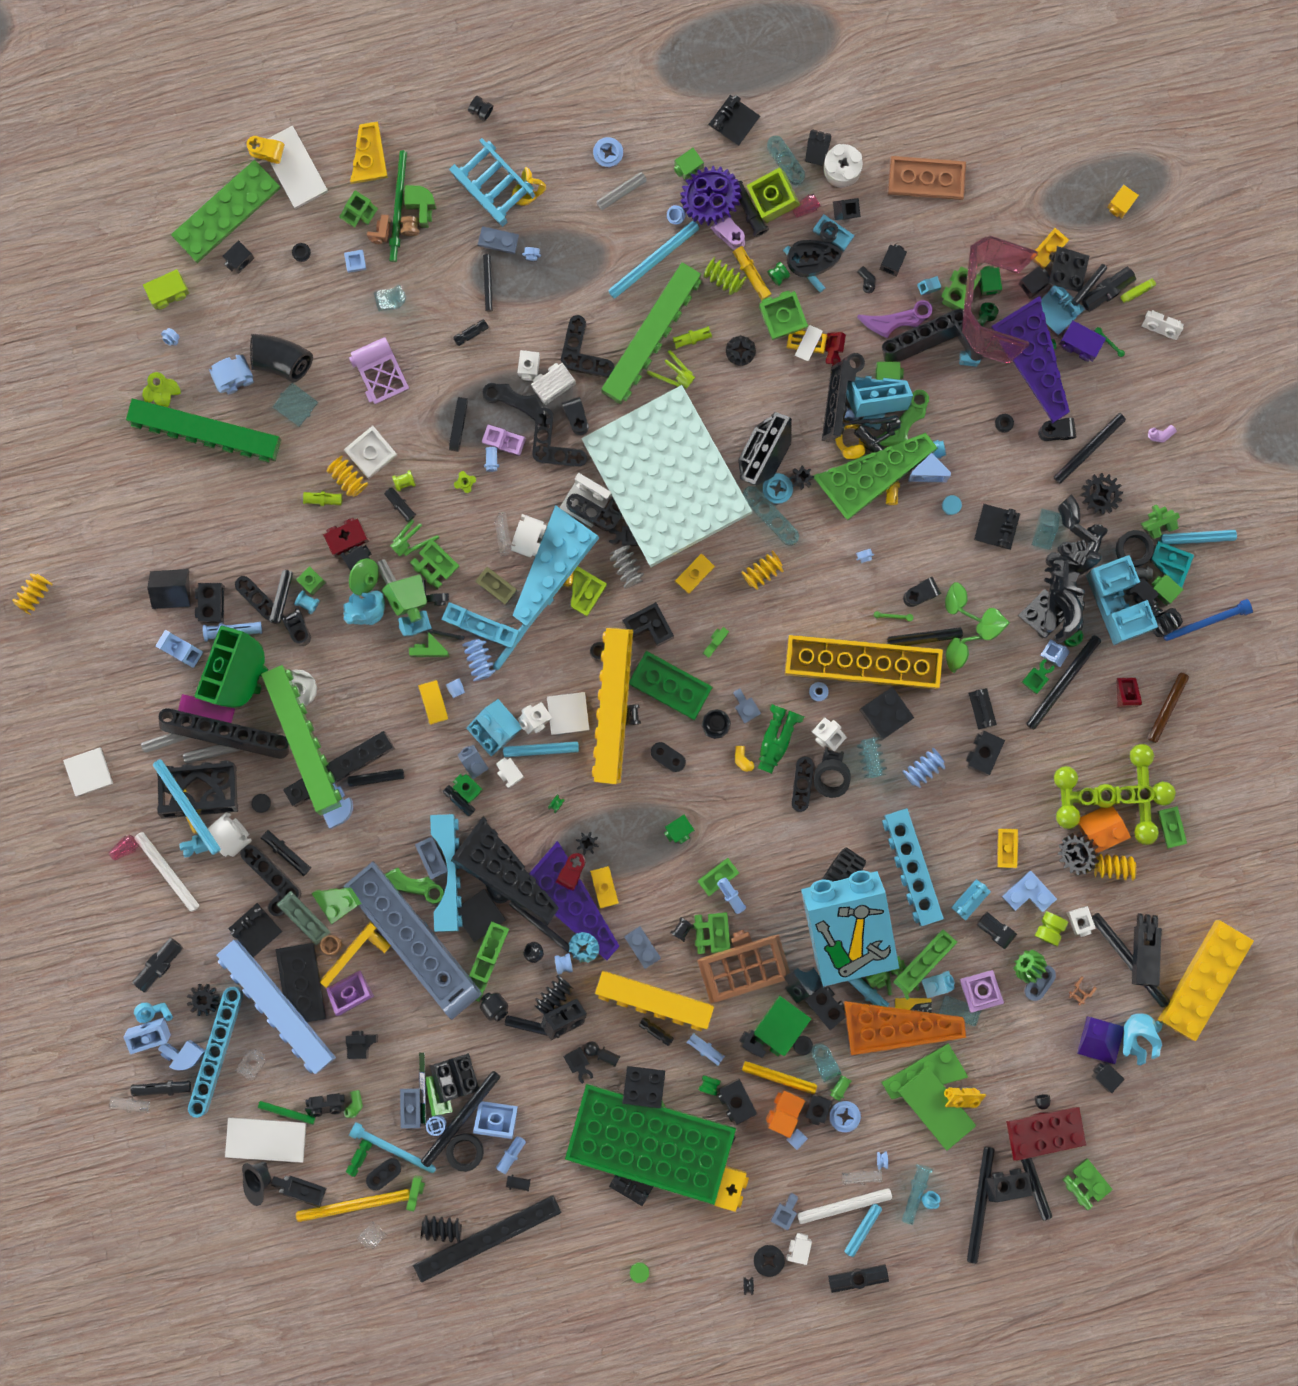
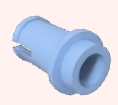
(491, 459)

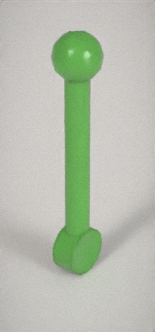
(909, 617)

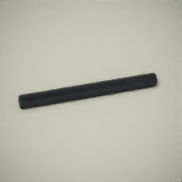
(1063, 682)
(1126, 955)
(460, 1119)
(980, 1206)

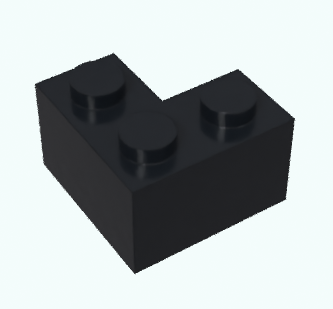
(650, 620)

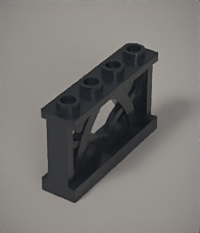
(204, 807)

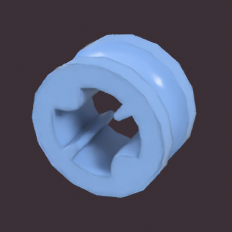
(882, 1160)

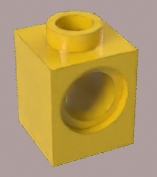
(1122, 201)

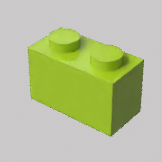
(166, 289)

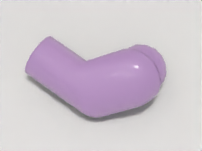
(1161, 436)

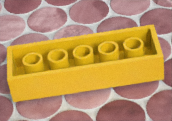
(1205, 980)
(654, 999)

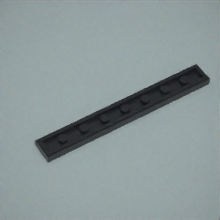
(487, 1238)

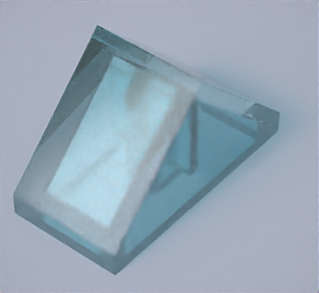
(1046, 529)

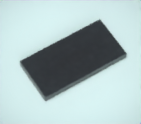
(301, 980)

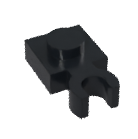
(625, 536)
(577, 1061)

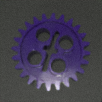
(711, 195)

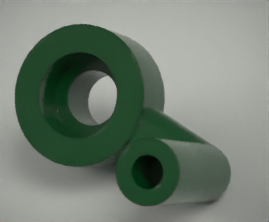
(987, 312)

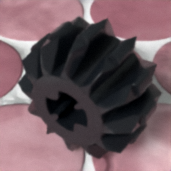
(1167, 622)
(210, 1000)

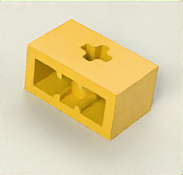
(733, 1200)

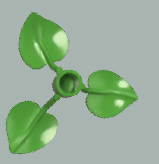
(989, 627)

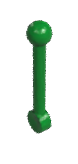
(1121, 353)

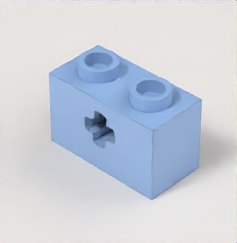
(147, 1035)

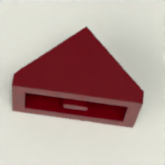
(1128, 693)

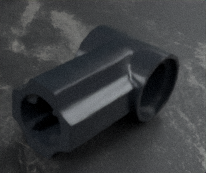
(999, 932)

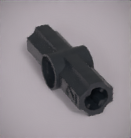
(1108, 289)
(157, 965)
(844, 1280)

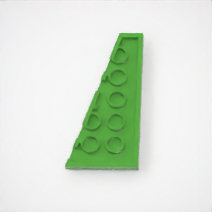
(866, 478)

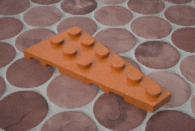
(886, 1028)

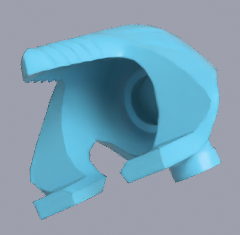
(1145, 1026)

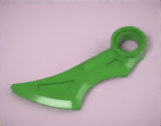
(914, 413)
(416, 886)

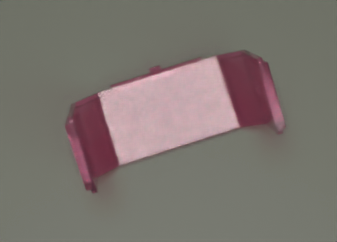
(1008, 257)

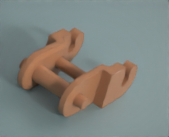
(1072, 994)

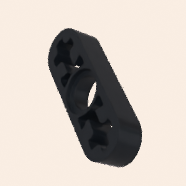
(458, 424)
(243, 592)
(796, 797)

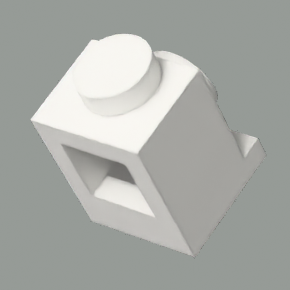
(509, 772)
(1081, 913)
(800, 1249)

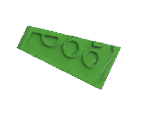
(941, 1062)

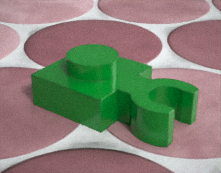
(1036, 678)

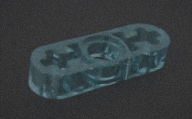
(774, 152)

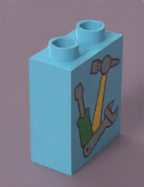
(850, 927)

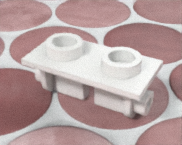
(1170, 328)

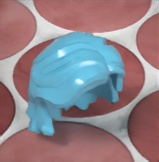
(364, 610)

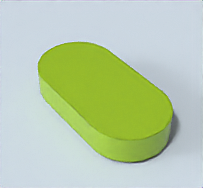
(1138, 290)

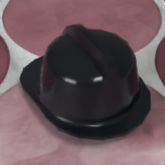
(255, 1180)

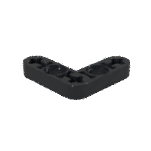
(574, 352)
(550, 451)
(607, 513)

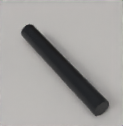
(487, 282)
(1090, 283)

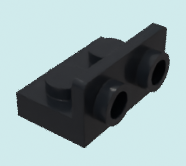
(754, 1047)

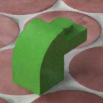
(420, 198)

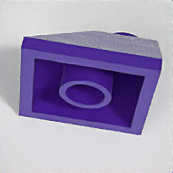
(1100, 1040)

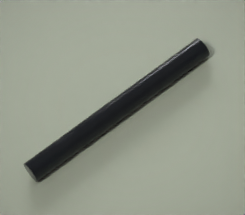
(542, 927)

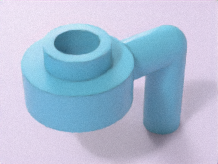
(145, 1012)

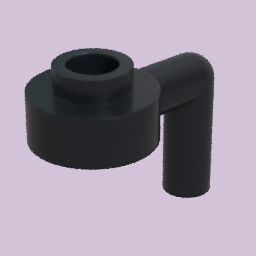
(438, 598)

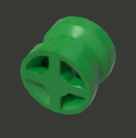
(778, 273)
(1077, 637)
(709, 1085)

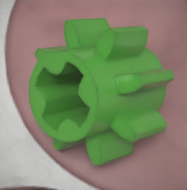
(877, 980)

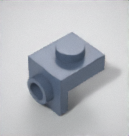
(472, 761)

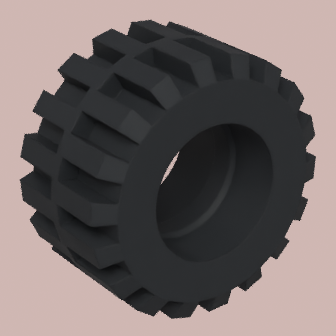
(844, 865)

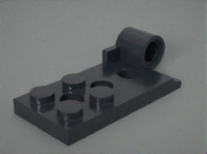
(835, 405)

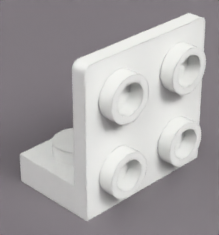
(589, 490)

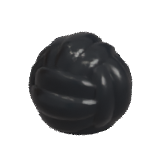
(533, 952)

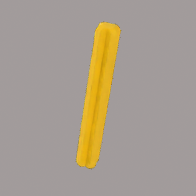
(779, 1077)

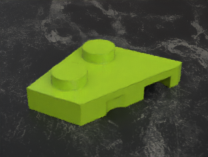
(585, 591)

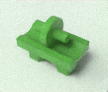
(1159, 518)

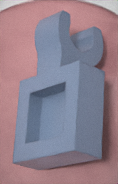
(747, 708)
(784, 1214)

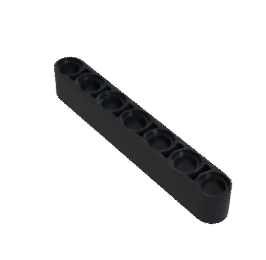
(216, 727)

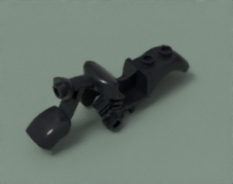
(1066, 566)

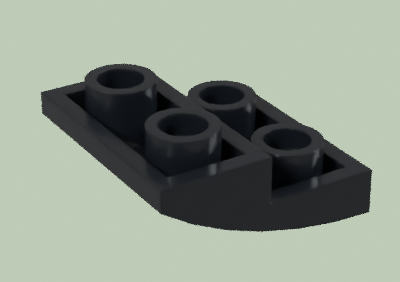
(454, 1078)

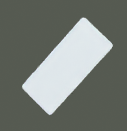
(808, 343)

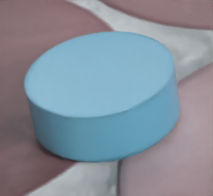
(951, 505)

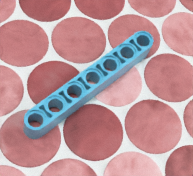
(209, 1059)

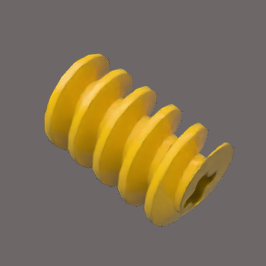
(346, 477)
(763, 570)
(31, 593)
(1115, 866)

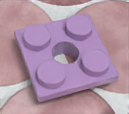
(976, 1001)

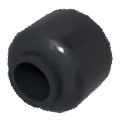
(494, 1006)

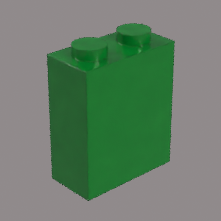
(781, 1026)

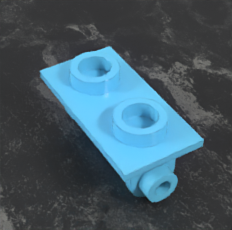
(971, 899)

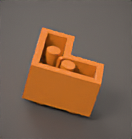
(785, 1114)

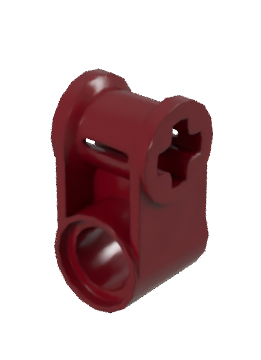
(569, 874)

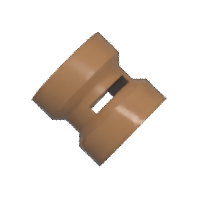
(330, 945)

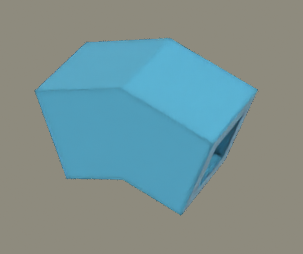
(929, 285)

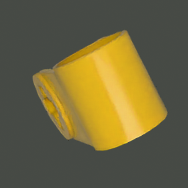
(268, 149)

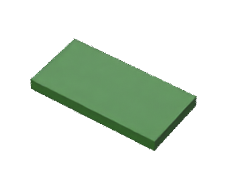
(927, 1099)

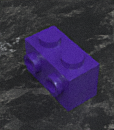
(1082, 341)

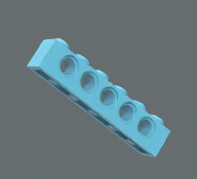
(933, 912)

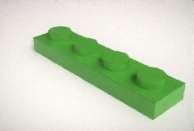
(925, 962)

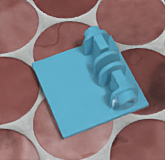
(1059, 309)

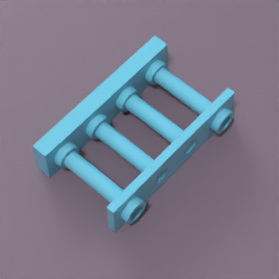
(475, 186)

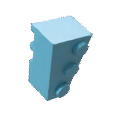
(876, 396)

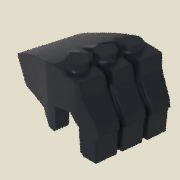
(817, 147)

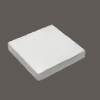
(370, 452)
(568, 713)
(88, 772)

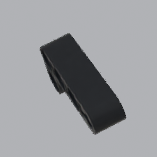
(269, 875)

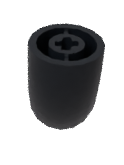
(279, 357)

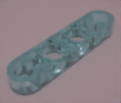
(773, 513)

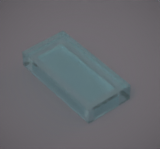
(956, 1007)

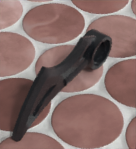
(526, 404)

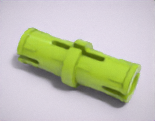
(692, 337)
(322, 498)

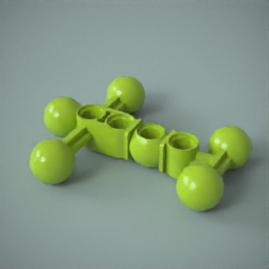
(1162, 794)

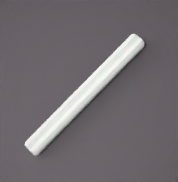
(166, 871)
(844, 1206)

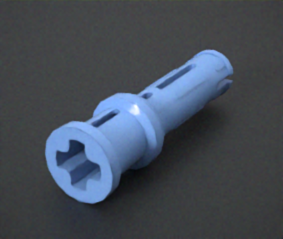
(210, 632)

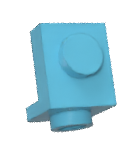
(411, 629)
(938, 984)

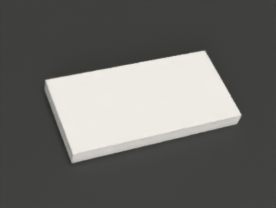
(297, 170)
(265, 1139)

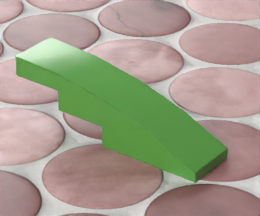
(488, 956)

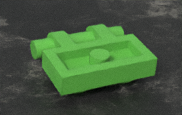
(437, 558)
(718, 932)
(1091, 1180)

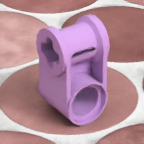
(727, 231)

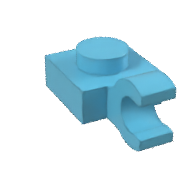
(195, 844)

